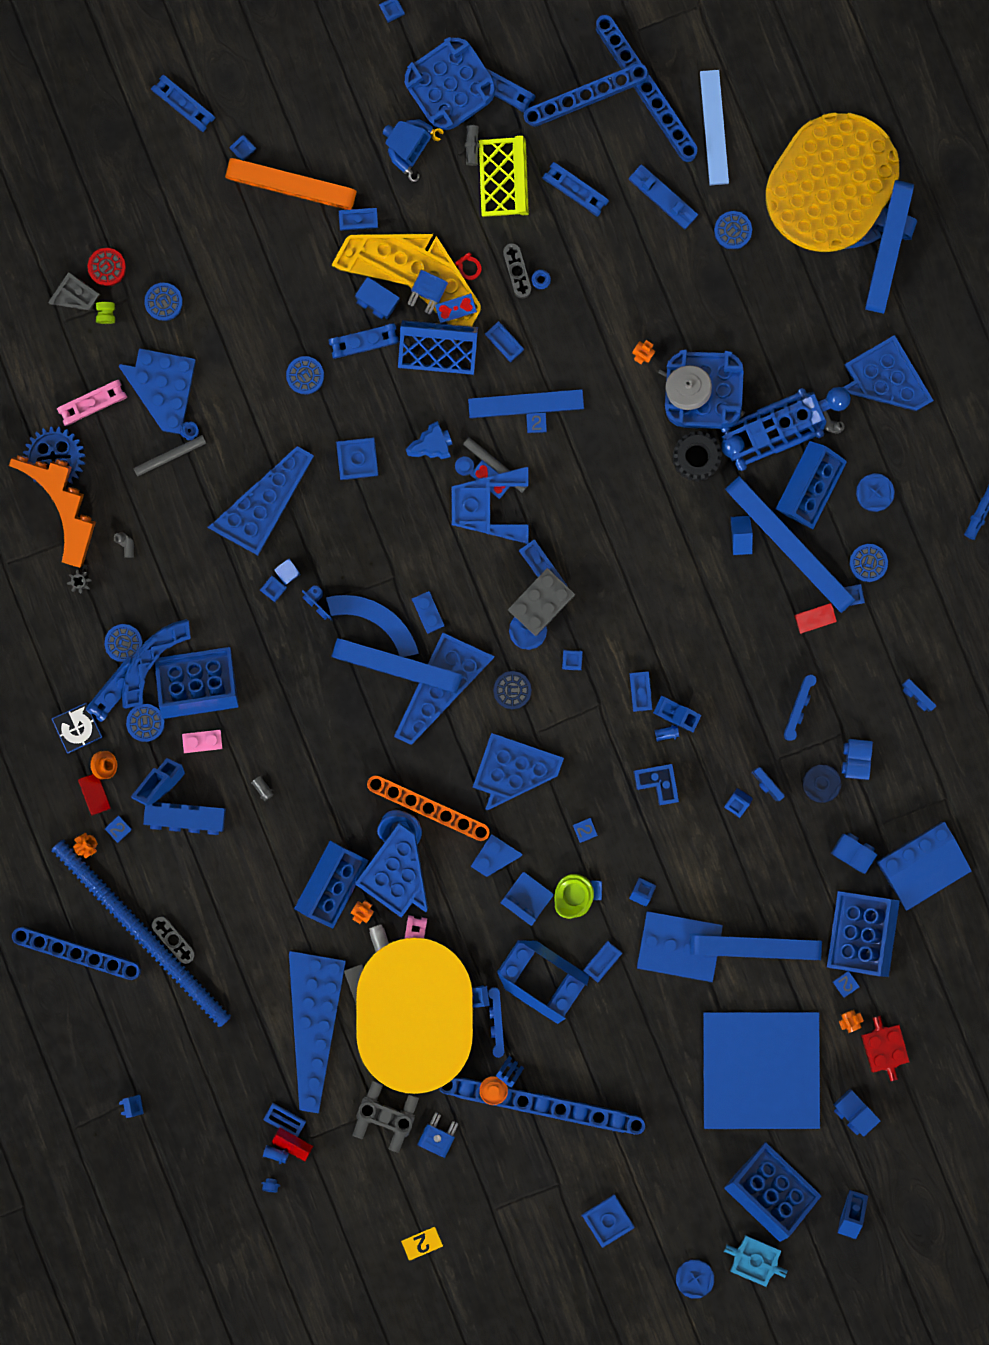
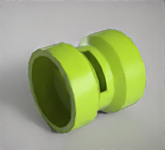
(105, 312)

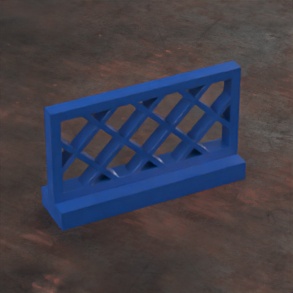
(441, 332)

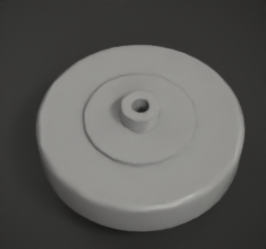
(688, 387)

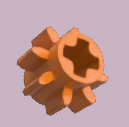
(643, 352)
(85, 845)
(362, 912)
(851, 1021)

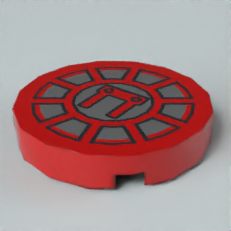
(106, 267)

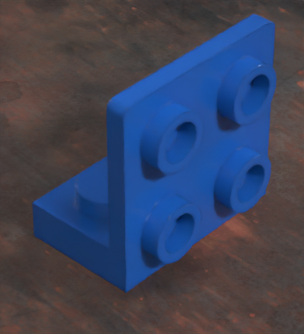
(527, 898)

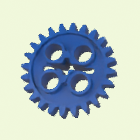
(53, 440)

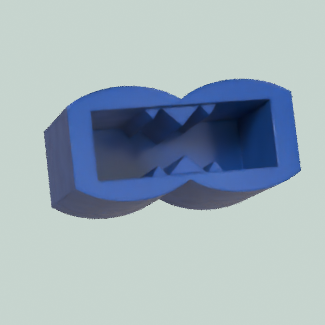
(857, 759)
(854, 853)

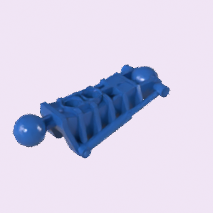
(734, 446)

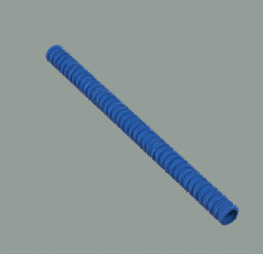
(141, 933)

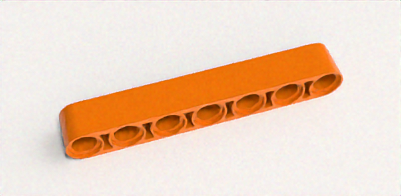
(290, 184)
(421, 801)

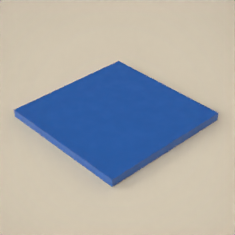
(761, 1070)

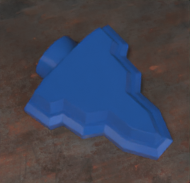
(431, 443)

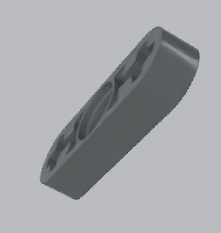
(508, 258)
(168, 925)

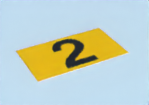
(422, 1243)

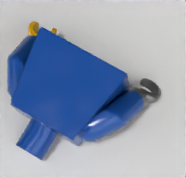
(407, 143)

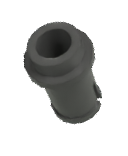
(263, 789)

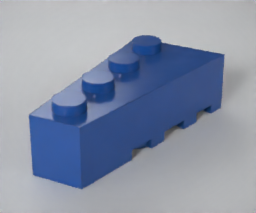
(185, 816)

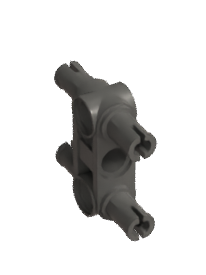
(385, 1116)

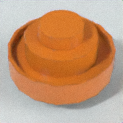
(103, 765)
(493, 1090)

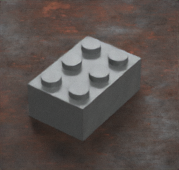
(541, 602)

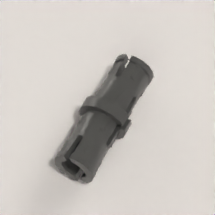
(472, 145)

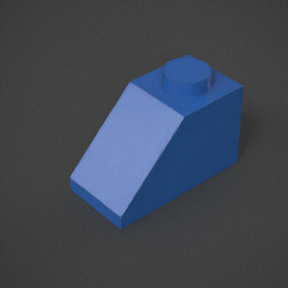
(853, 1214)

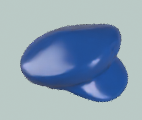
(392, 819)

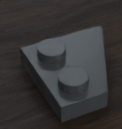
(74, 294)

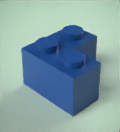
(661, 778)
(856, 1112)

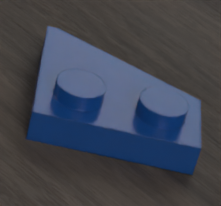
(494, 856)

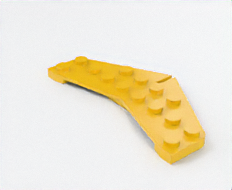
(400, 259)

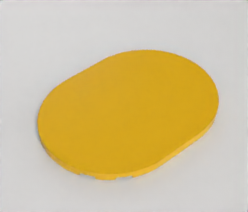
(832, 182)
(414, 1015)

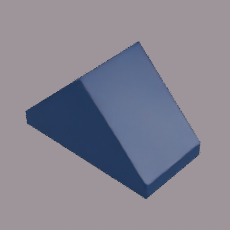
(741, 535)

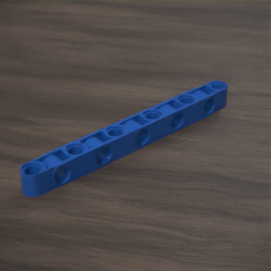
(545, 1106)

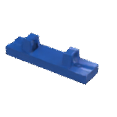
(663, 197)

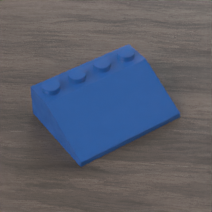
(196, 683)
(924, 865)
(863, 934)
(773, 1192)

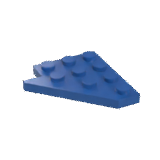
(162, 385)

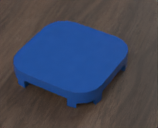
(450, 83)
(725, 402)

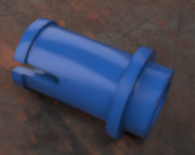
(667, 733)
(276, 1154)

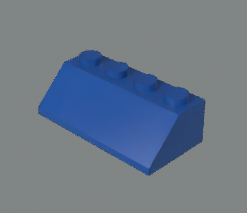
(811, 484)
(331, 884)

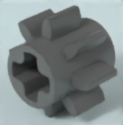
(85, 582)

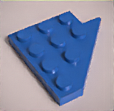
(887, 377)
(513, 769)
(396, 873)

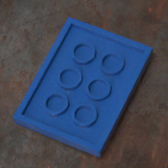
(668, 943)

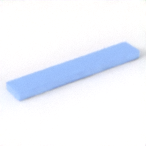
(714, 127)

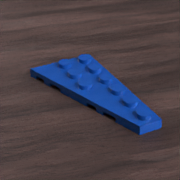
(259, 509)
(430, 701)

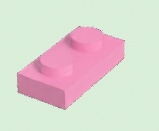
(202, 741)

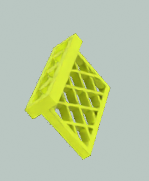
(519, 171)

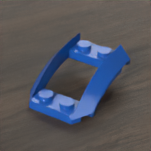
(564, 995)

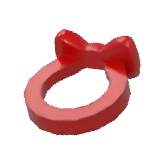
(468, 257)

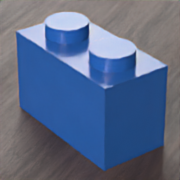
(376, 298)

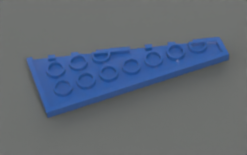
(315, 1000)

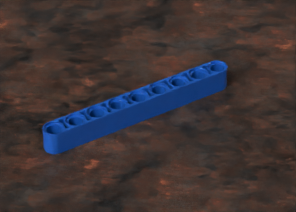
(647, 97)
(790, 544)

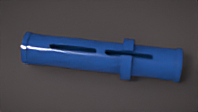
(979, 516)

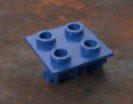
(312, 597)

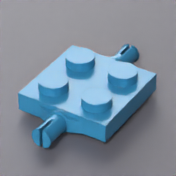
(755, 1260)

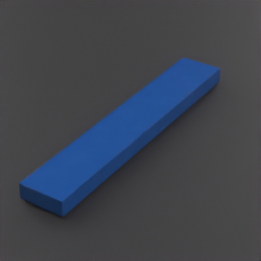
(526, 404)

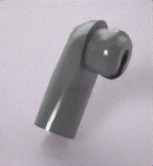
(833, 426)
(126, 542)

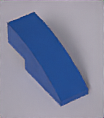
(158, 782)

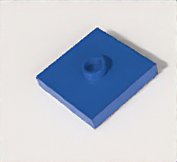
(767, 784)

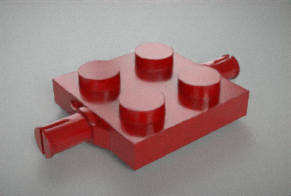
(885, 1048)

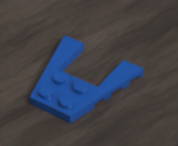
(472, 505)

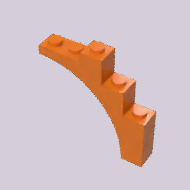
(68, 502)

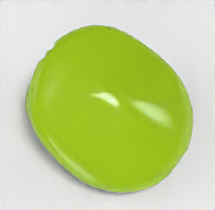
(573, 896)

